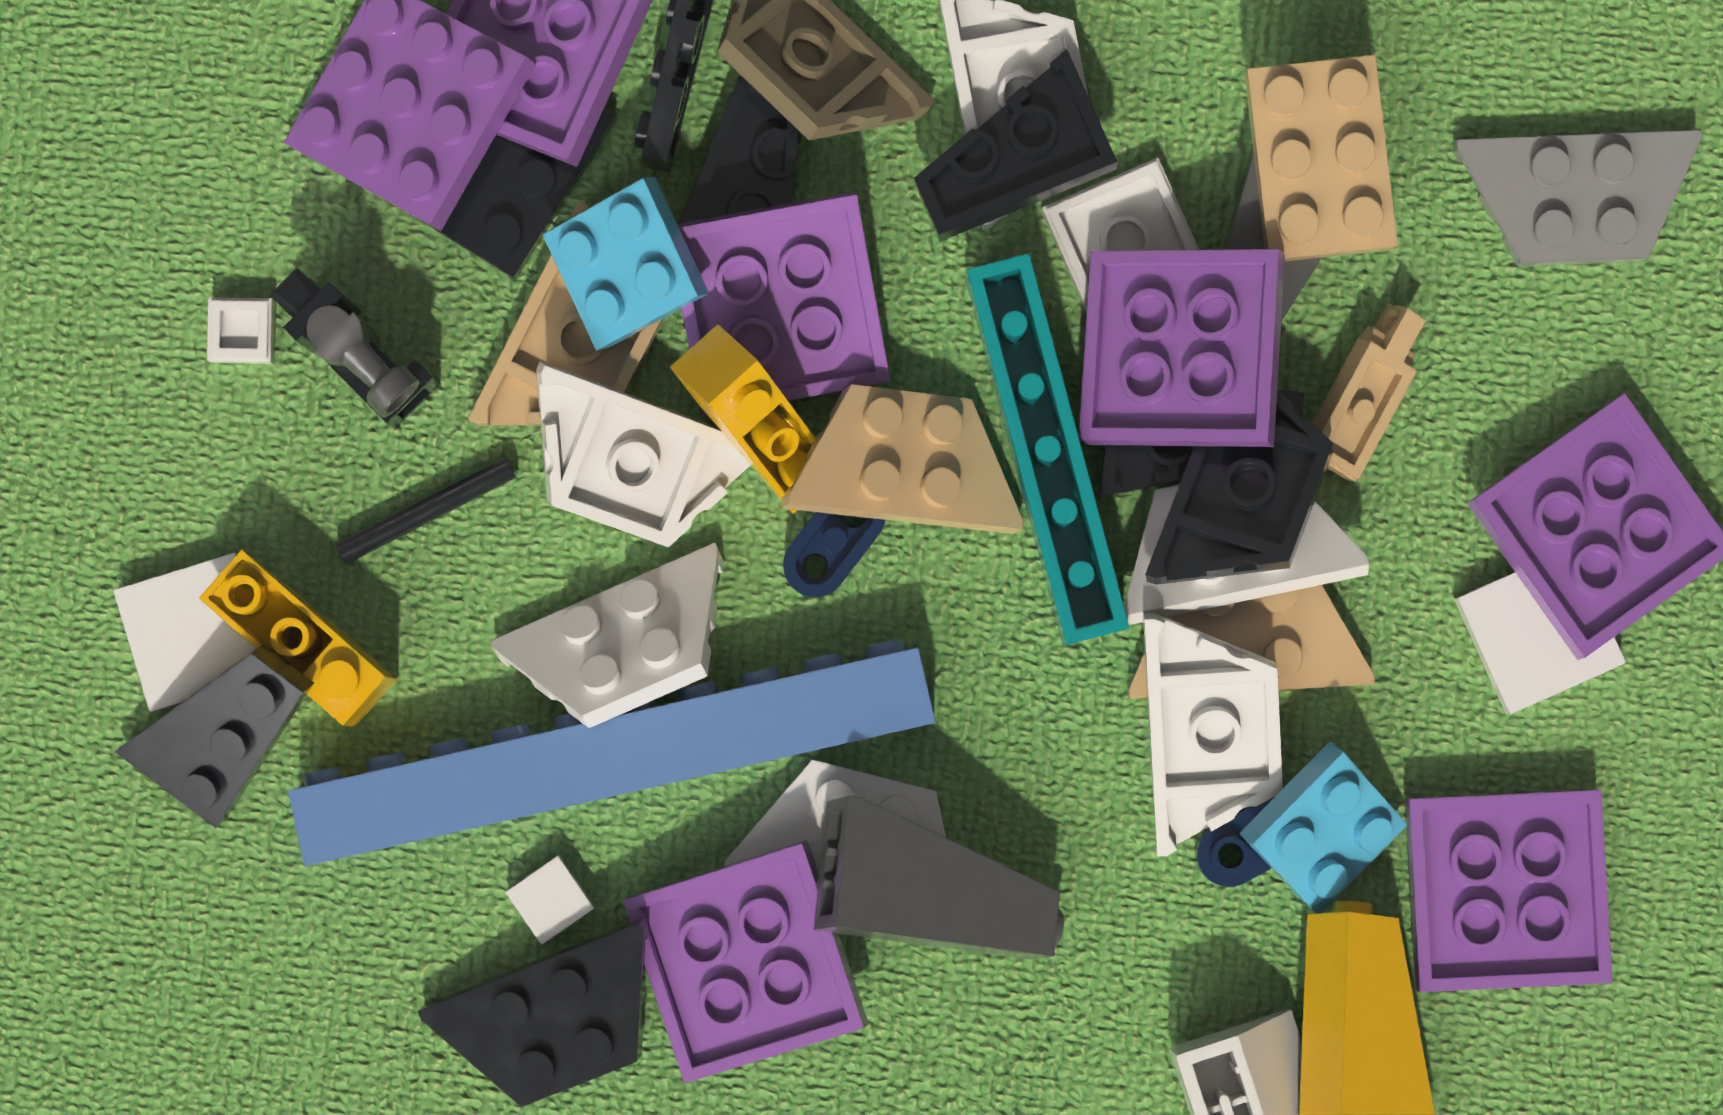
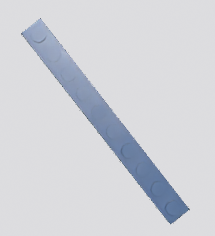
(619, 756)

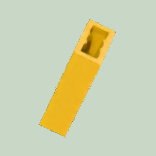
(1360, 1019)

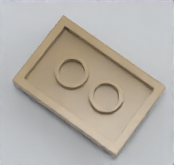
(1321, 158)

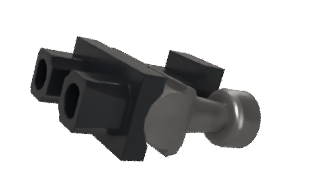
(330, 328)

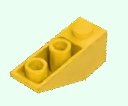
(746, 407)
(272, 614)

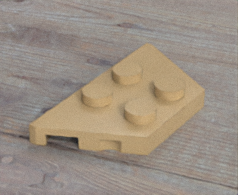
(553, 334)
(906, 462)
(1292, 629)

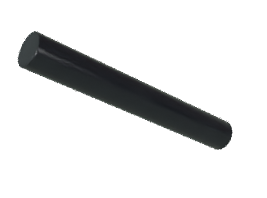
(425, 509)

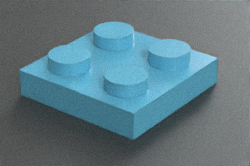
(625, 263)
(1323, 828)

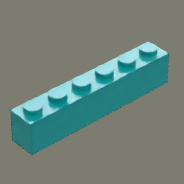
(1046, 449)

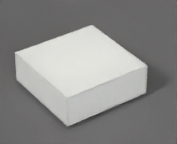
(241, 330)
(550, 899)

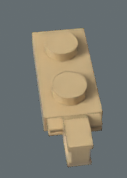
(1369, 390)

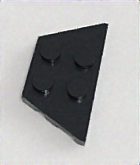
(1243, 504)
(553, 1017)

